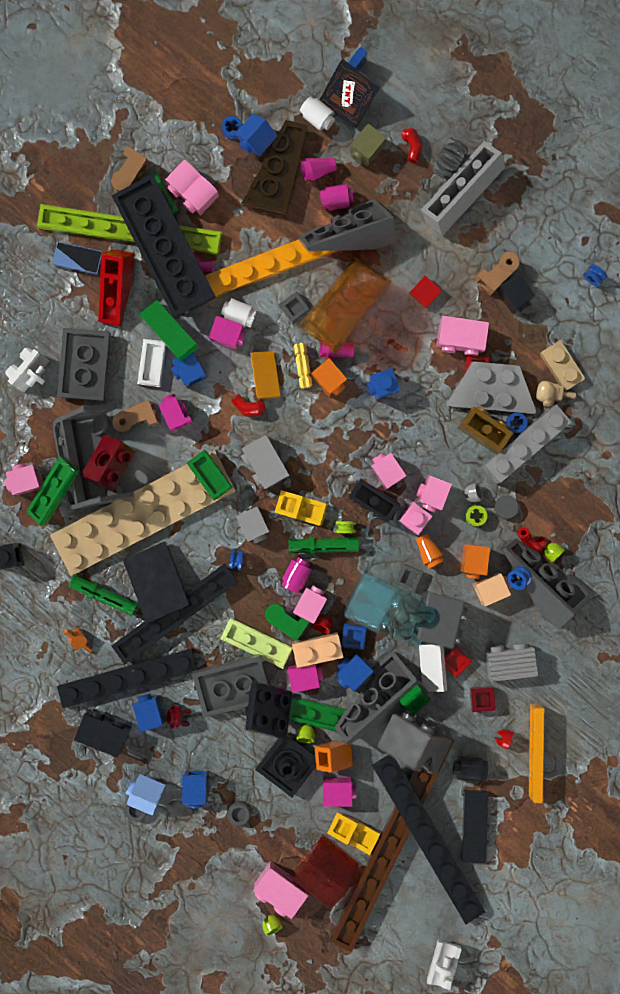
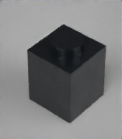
(516, 293)

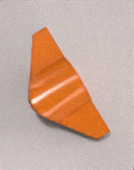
(77, 639)

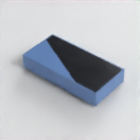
(77, 258)

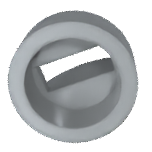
(474, 493)

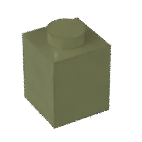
(367, 145)

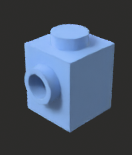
(145, 794)

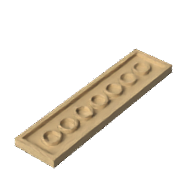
(133, 518)

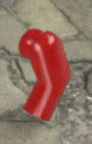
(412, 137)
(248, 409)
(527, 539)

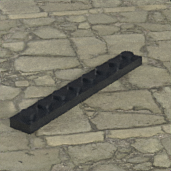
(428, 838)

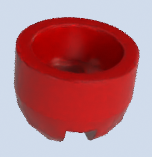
(322, 624)
(506, 739)

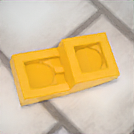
(301, 508)
(354, 832)

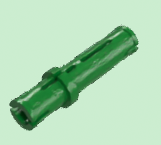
(318, 545)
(103, 595)

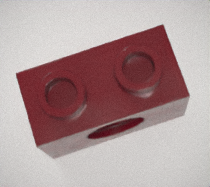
(108, 463)

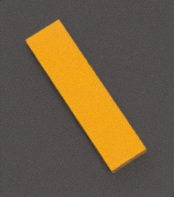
(536, 753)

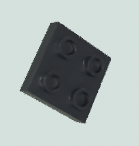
(268, 710)
(287, 765)

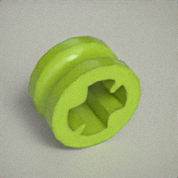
(472, 521)
(346, 526)

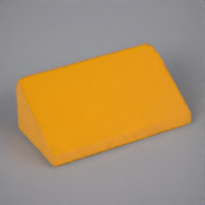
(265, 375)

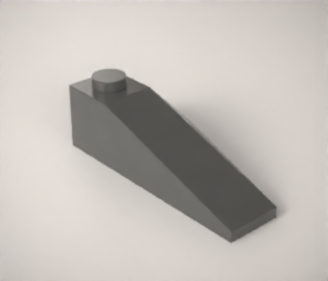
(363, 228)
(551, 590)
(378, 699)

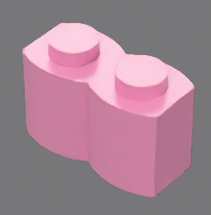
(192, 188)

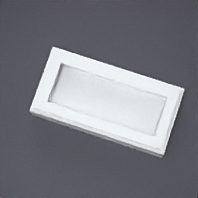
(152, 363)
(433, 667)

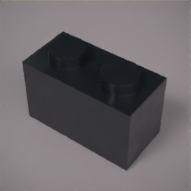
(102, 732)

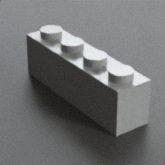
(463, 188)
(526, 444)

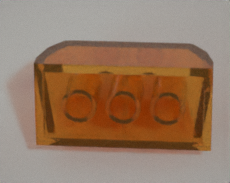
(345, 305)

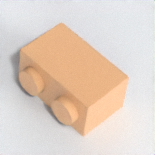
(317, 649)

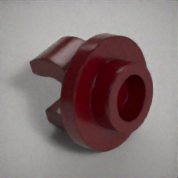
(174, 716)

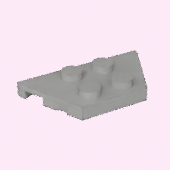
(493, 388)

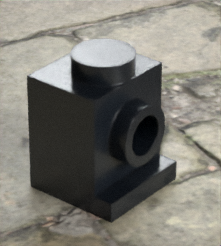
(11, 556)

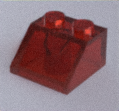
(325, 871)

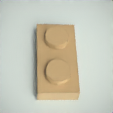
(562, 365)

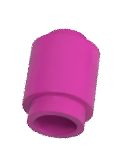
(336, 197)
(296, 575)

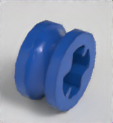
(231, 120)
(595, 275)
(521, 428)
(236, 559)
(516, 583)

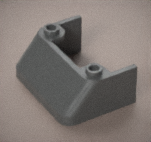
(76, 439)

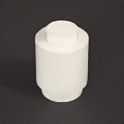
(317, 113)
(239, 312)

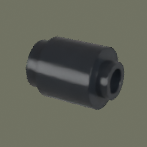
(470, 769)

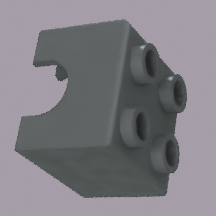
(446, 622)
(415, 742)

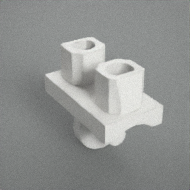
(28, 371)
(444, 964)

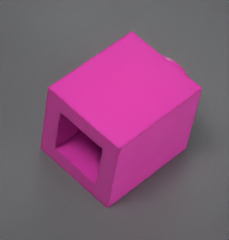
(227, 333)
(304, 677)
(338, 791)

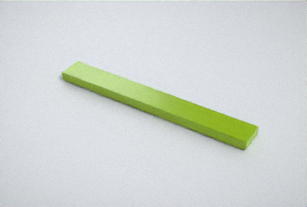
(115, 228)

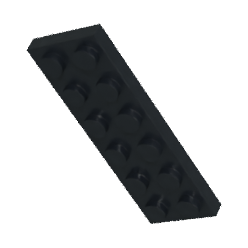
(163, 246)

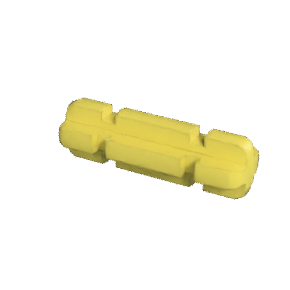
(303, 365)

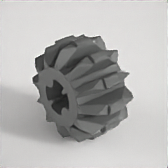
(450, 158)

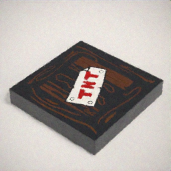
(349, 93)

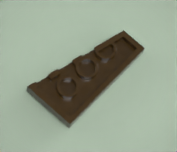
(276, 178)

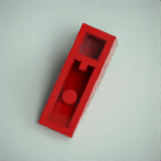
(115, 284)

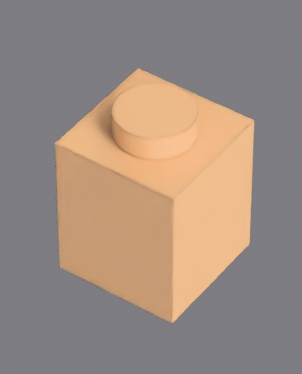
(492, 589)

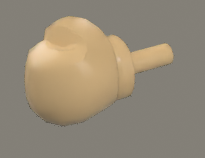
(551, 392)

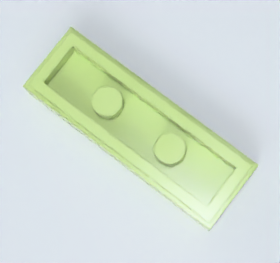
(256, 642)

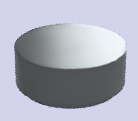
(506, 507)
(239, 813)
(134, 814)

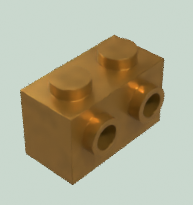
(485, 430)

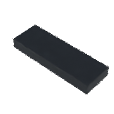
(474, 826)

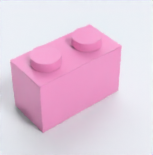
(462, 335)
(279, 890)

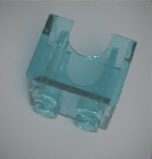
(372, 602)

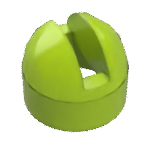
(553, 551)
(305, 734)
(271, 925)

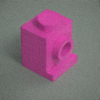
(175, 412)

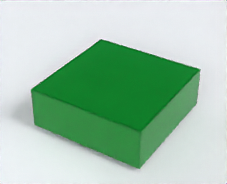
(415, 699)

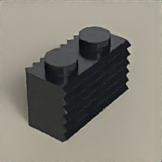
(374, 500)

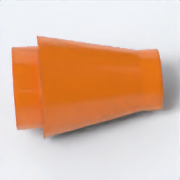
(429, 552)

